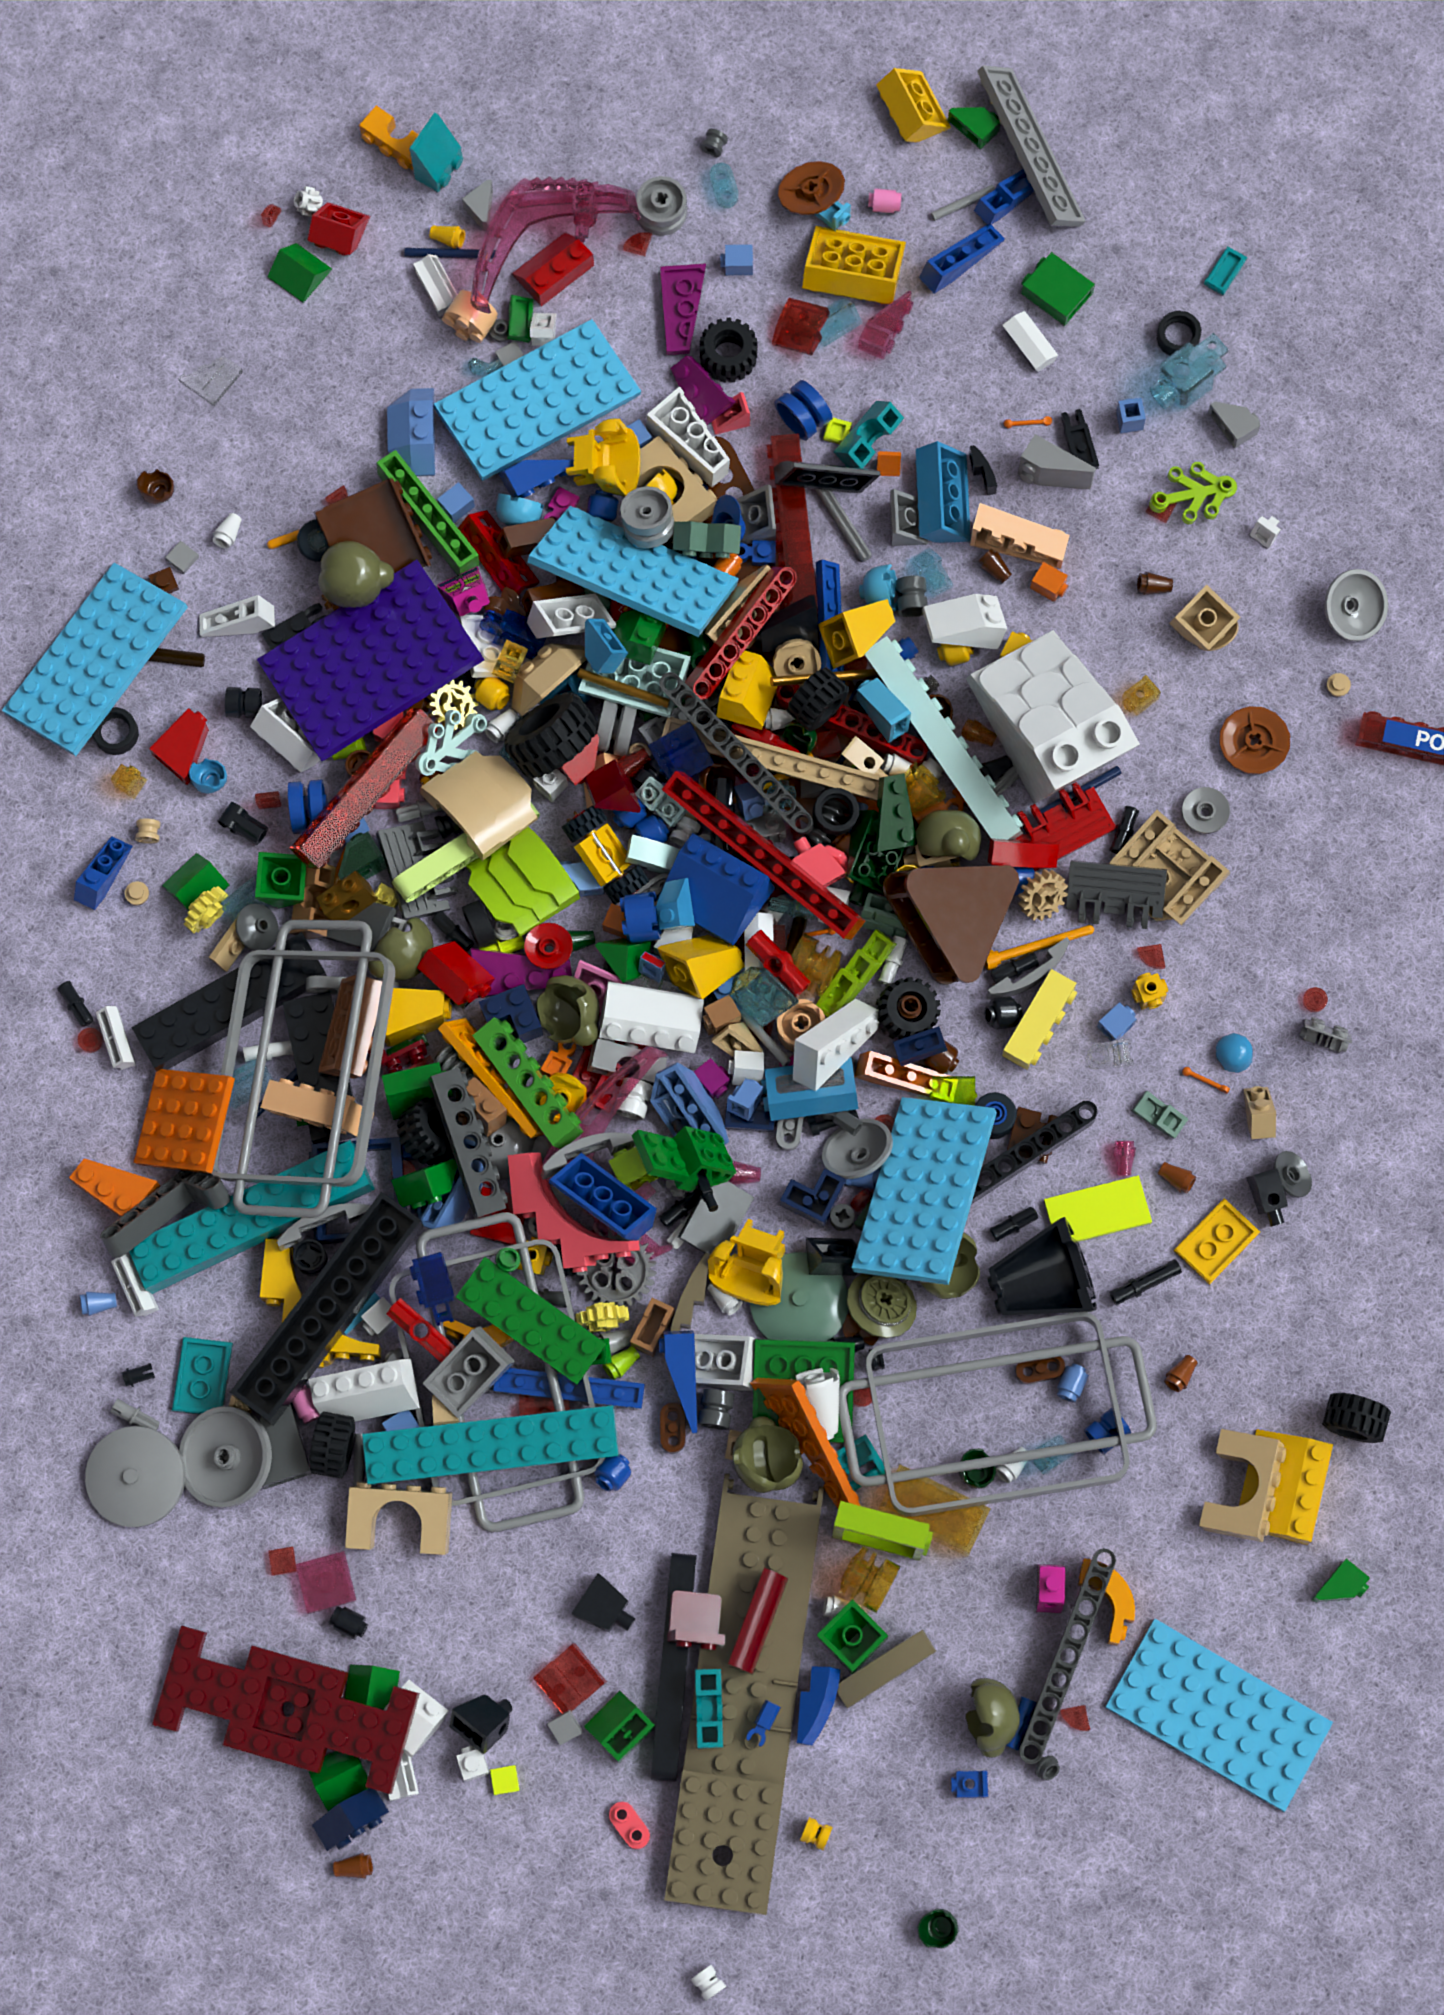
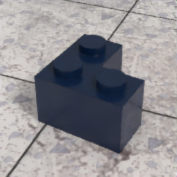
(515, 1008)
(816, 1203)
(350, 1819)

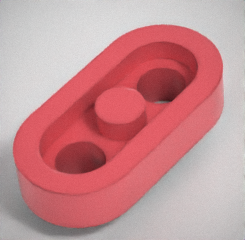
(629, 1825)

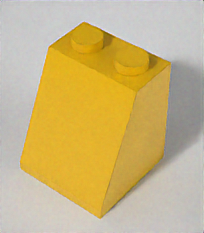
(855, 631)
(701, 964)
(415, 1013)

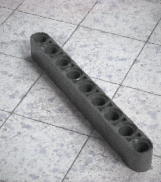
(730, 743)
(1058, 1665)

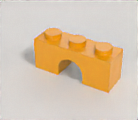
(377, 130)

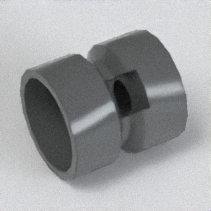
(911, 594)
(716, 1409)

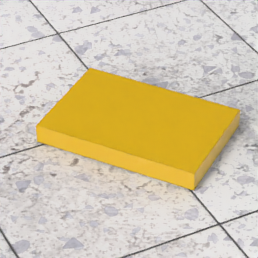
(1216, 1241)

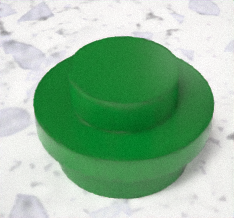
(507, 1259)

